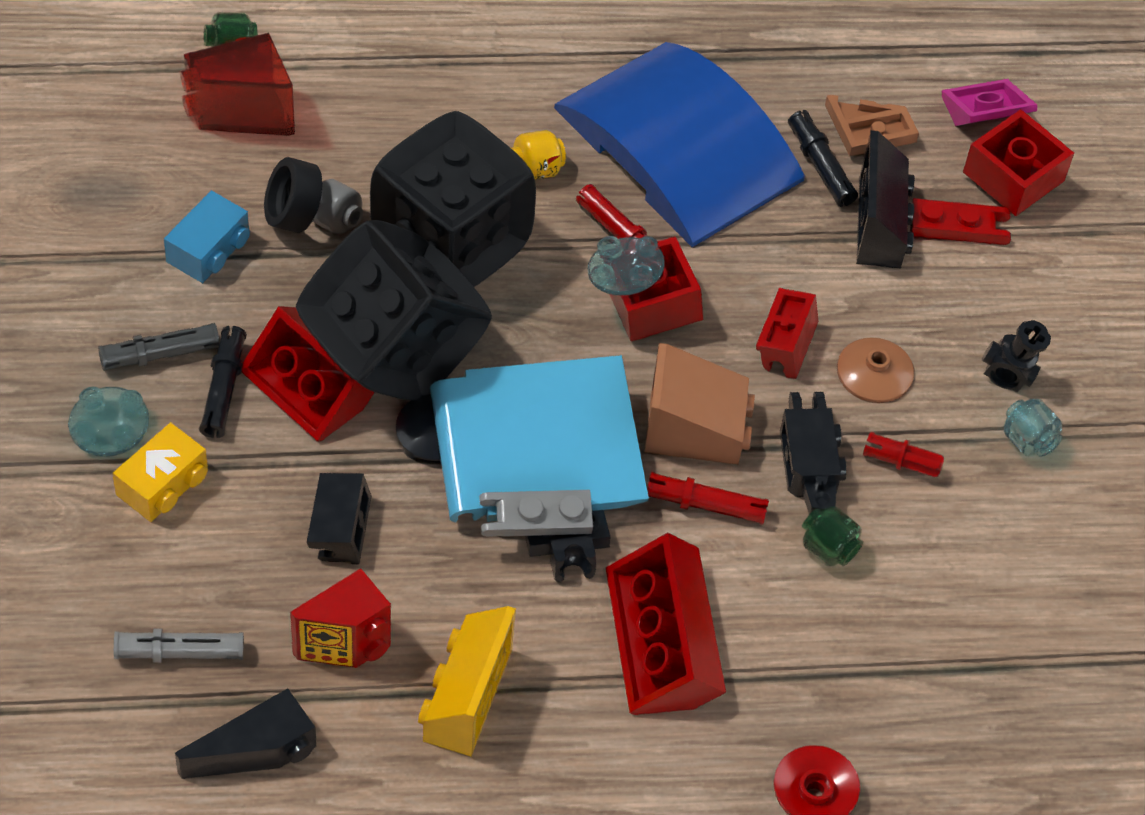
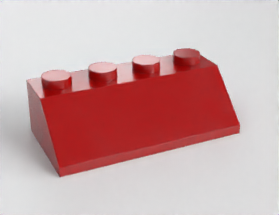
(665, 628)

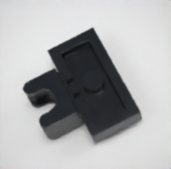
(572, 548)

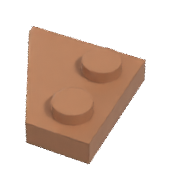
(856, 122)

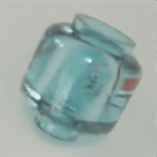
(1033, 427)

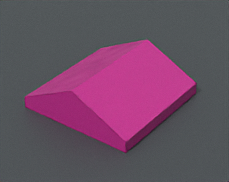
(986, 102)

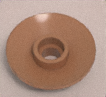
(875, 381)

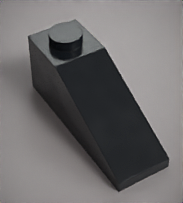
(254, 741)

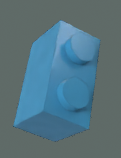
(207, 237)

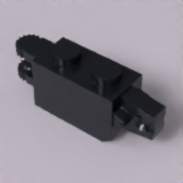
(811, 452)

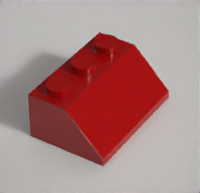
(302, 376)

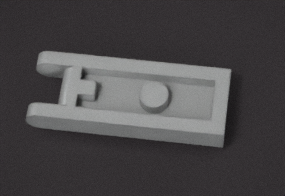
(538, 513)

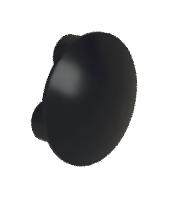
(418, 430)

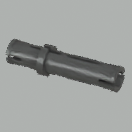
(150, 348)

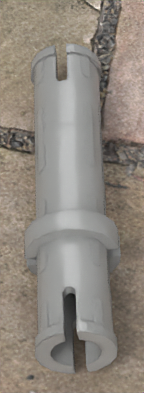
(178, 645)

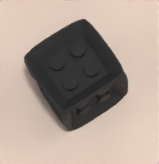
(458, 193)
(393, 310)

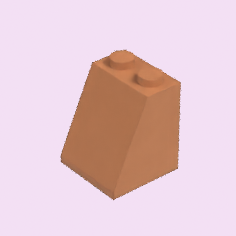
(697, 409)

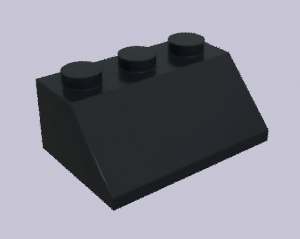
(884, 205)

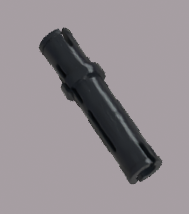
(815, 146)
(225, 369)

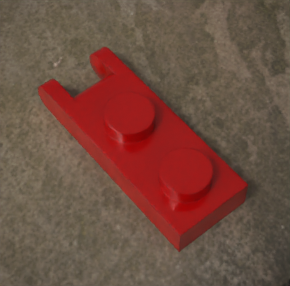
(959, 221)

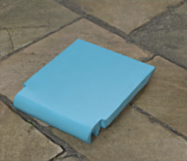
(538, 432)

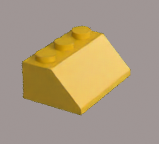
(468, 680)

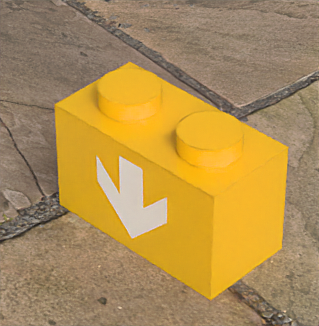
(161, 472)

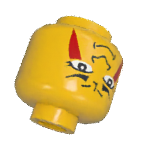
(541, 153)

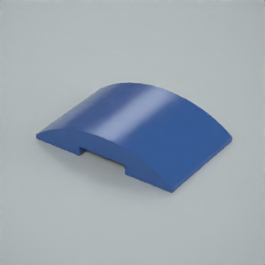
(685, 139)

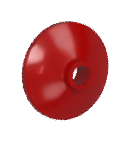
(819, 769)

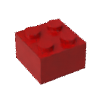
(1018, 162)
(666, 304)

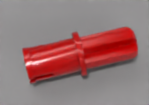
(904, 455)

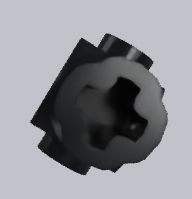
(1015, 356)

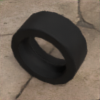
(293, 195)

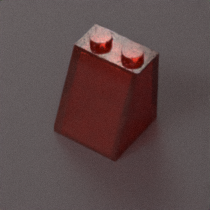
(239, 88)

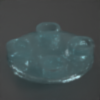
(625, 265)
(108, 420)

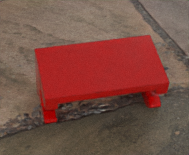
(788, 331)

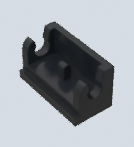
(340, 517)

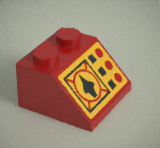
(343, 624)

